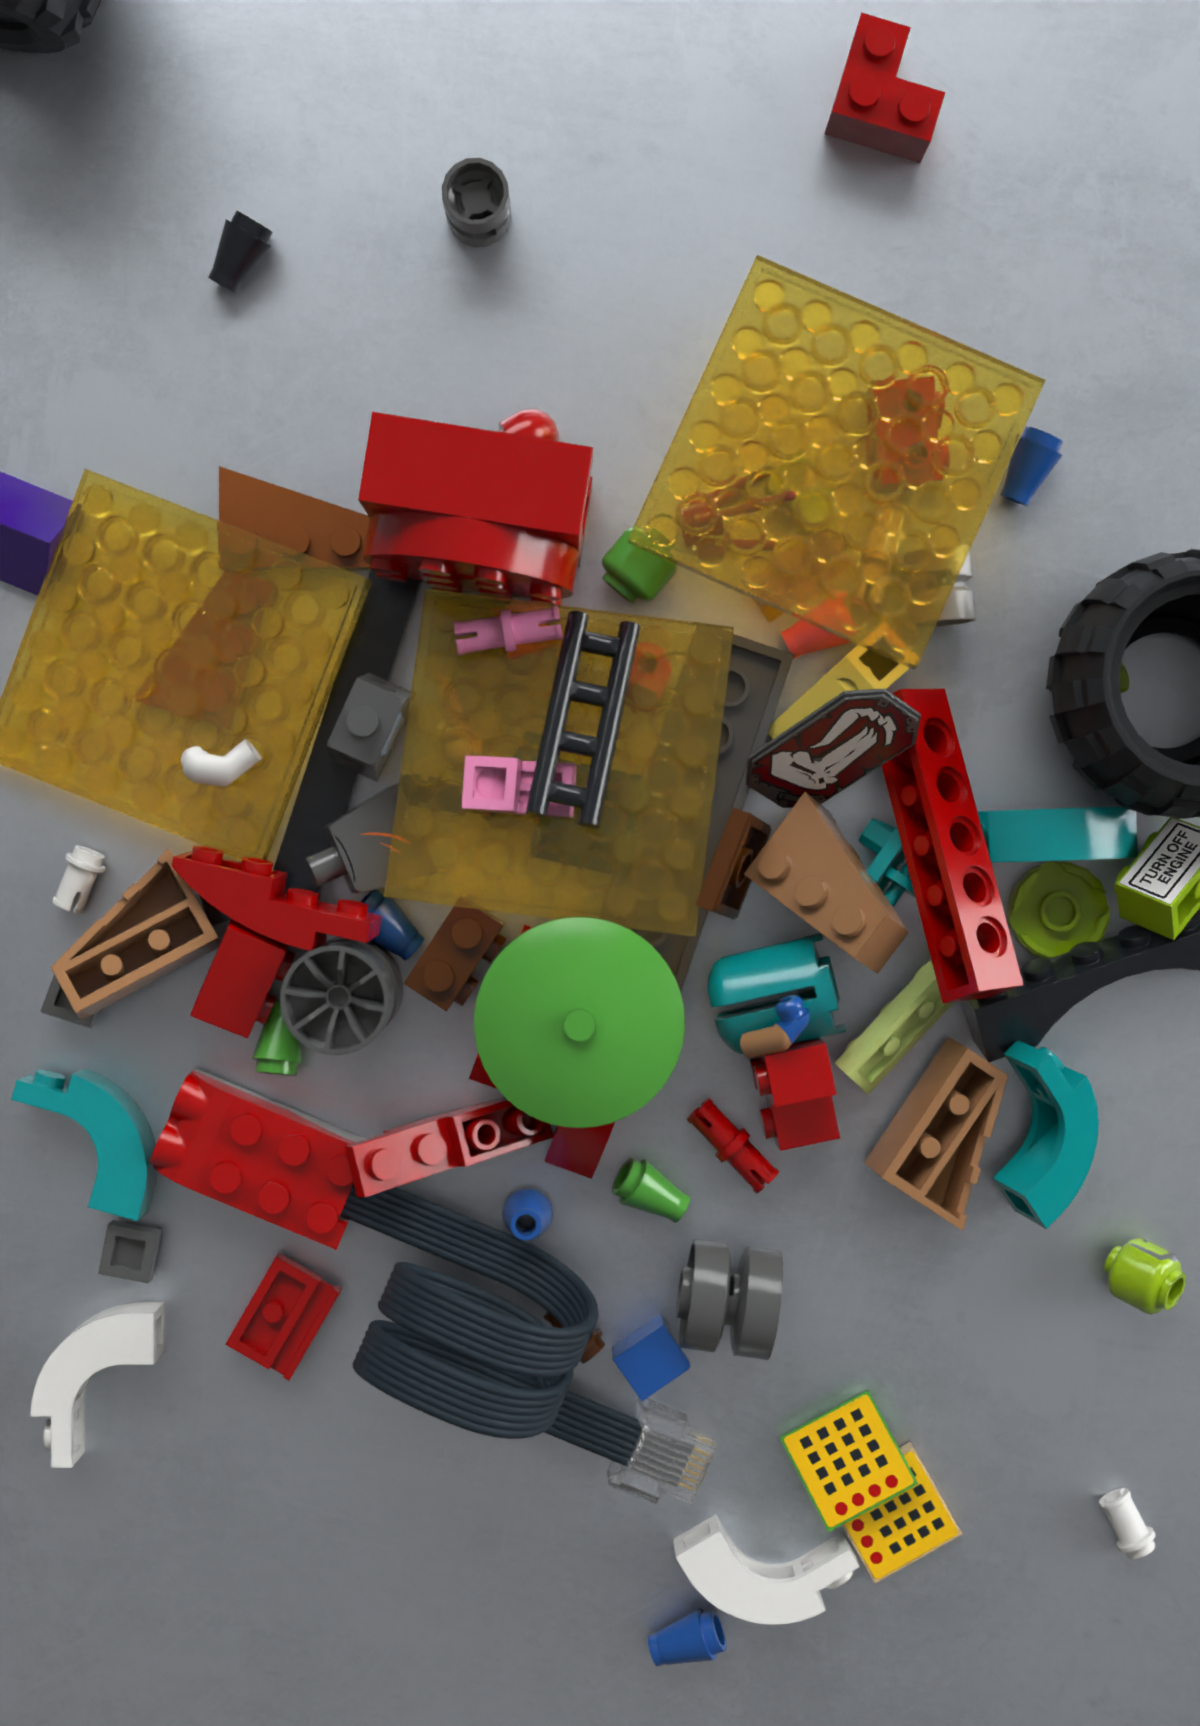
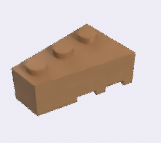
(826, 885)
(136, 942)
(941, 1131)

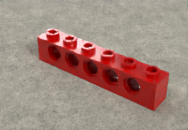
(949, 858)

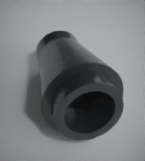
(239, 250)

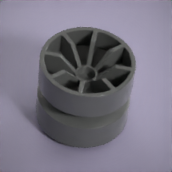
(341, 995)
(744, 1301)

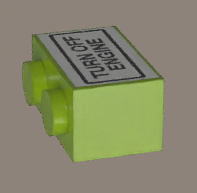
(1163, 881)

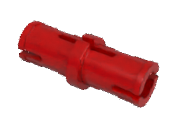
(732, 1145)

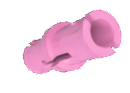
(508, 630)

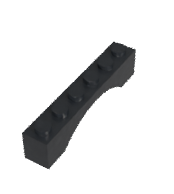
(1064, 980)

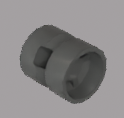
(476, 202)

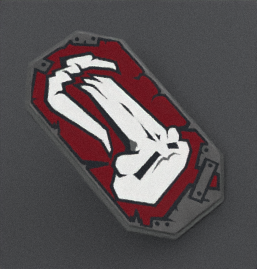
(833, 747)

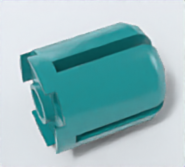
(772, 972)

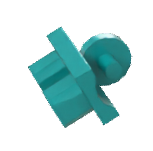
(886, 843)

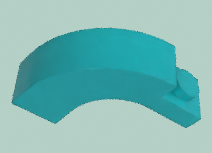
(1060, 834)
(117, 1129)
(1060, 1139)

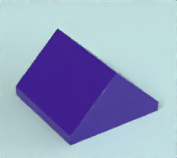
(29, 531)

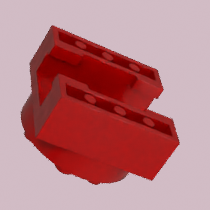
(474, 508)

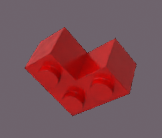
(874, 104)
(797, 1095)

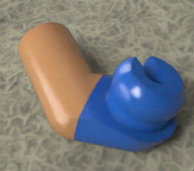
(782, 1034)

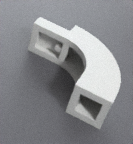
(113, 1337)
(757, 1589)

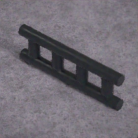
(601, 747)

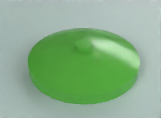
(579, 1022)

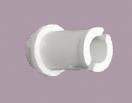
(78, 878)
(1132, 1533)

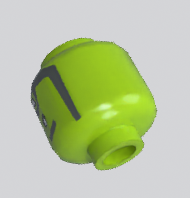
(1145, 1276)

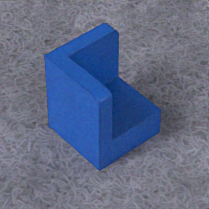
(650, 1357)

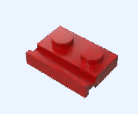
(283, 1316)

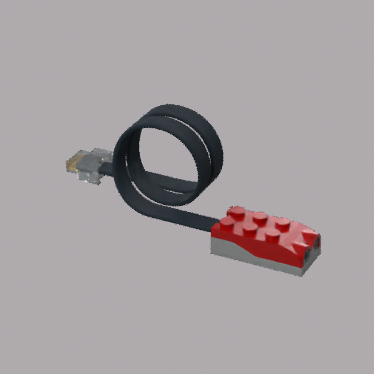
(451, 1343)

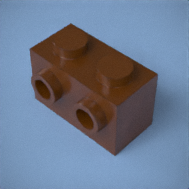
(453, 955)

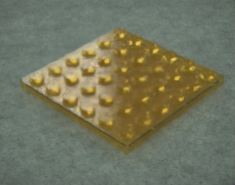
(836, 462)
(169, 640)
(656, 813)

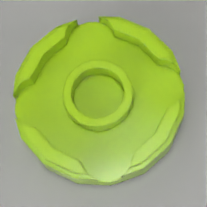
(1057, 908)

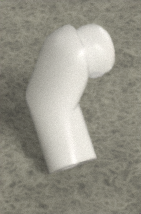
(218, 770)

